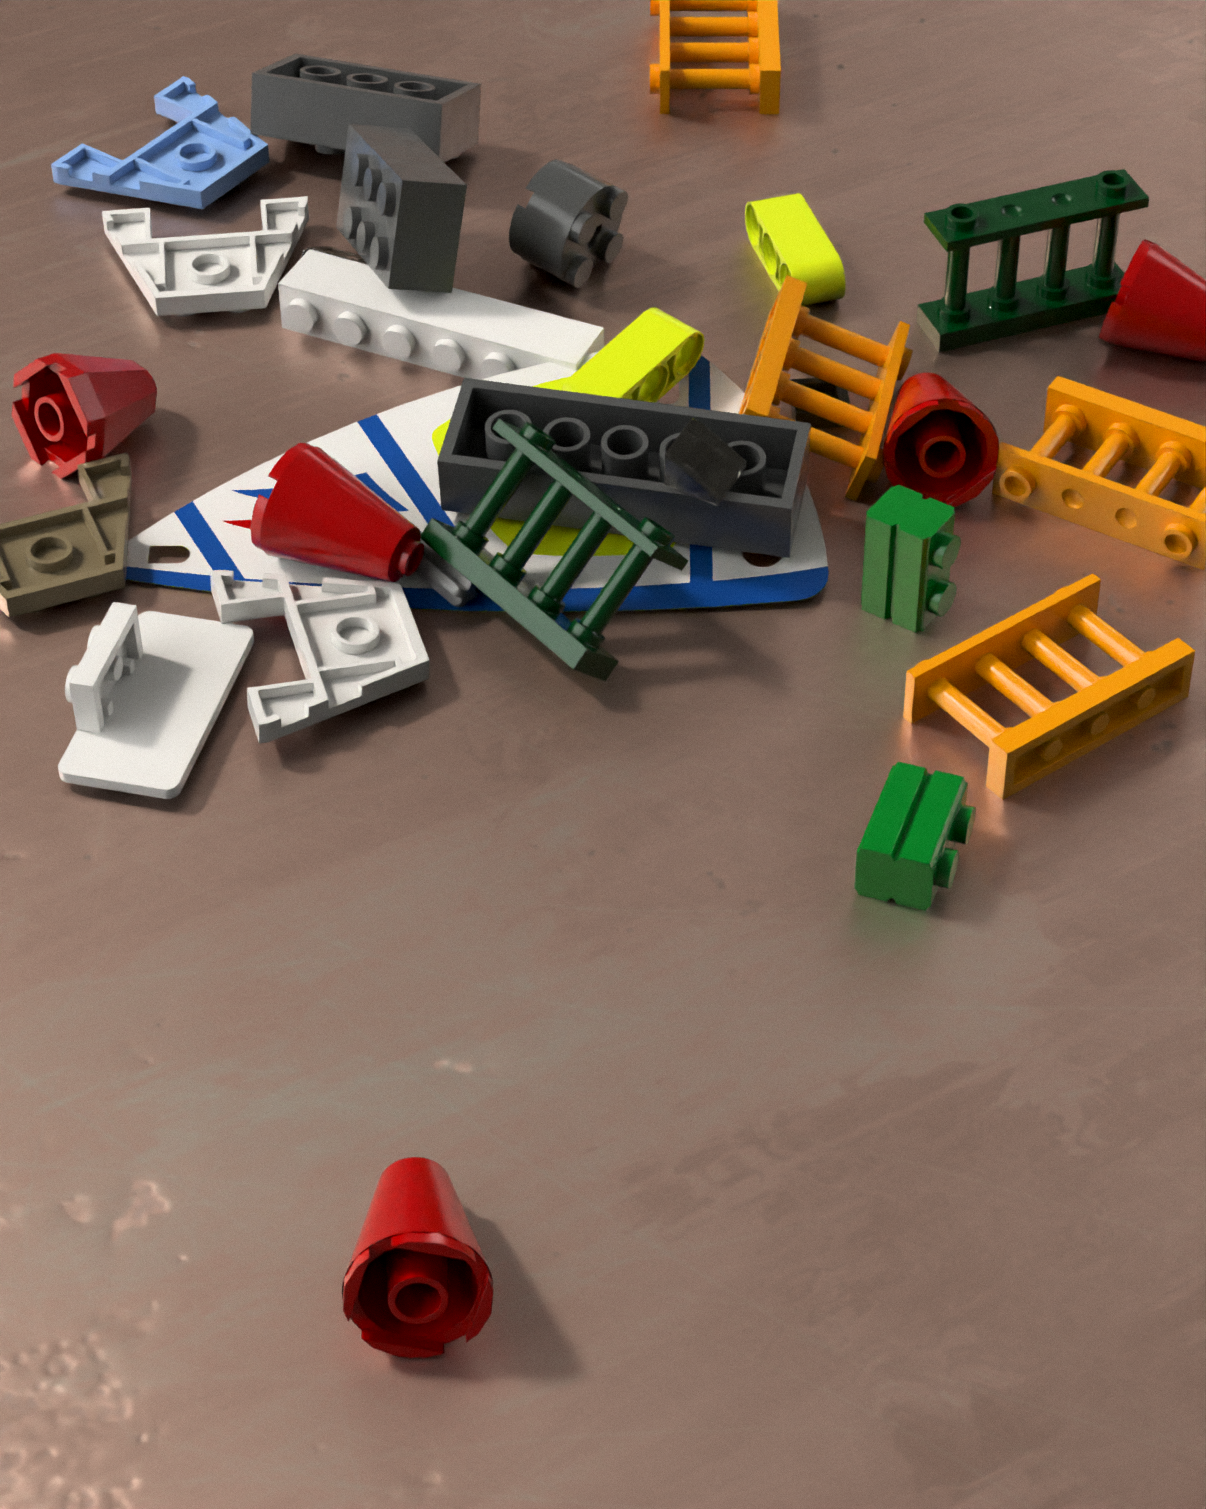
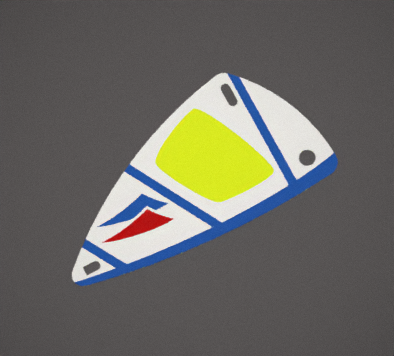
(398, 461)

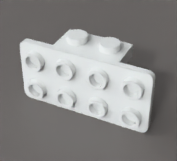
(148, 698)

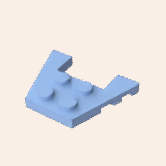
(183, 165)

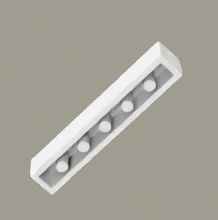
(436, 330)

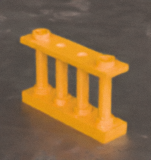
(760, 52)
(781, 351)
(1117, 432)
(1060, 729)

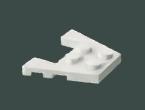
(208, 270)
(349, 638)

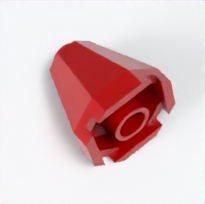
(80, 407)

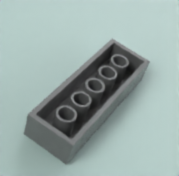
(623, 452)

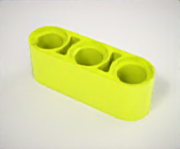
(795, 245)
(641, 359)

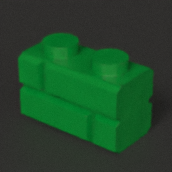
(909, 559)
(913, 836)

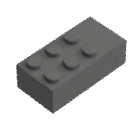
(319, 97)
(401, 208)

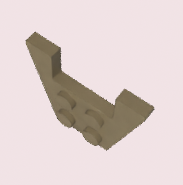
(70, 549)

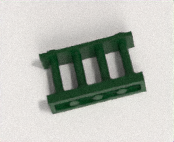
(1037, 302)
(502, 575)

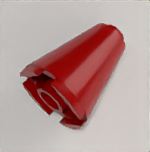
(1159, 306)
(939, 442)
(332, 520)
(416, 1265)

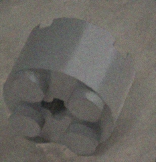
(568, 222)

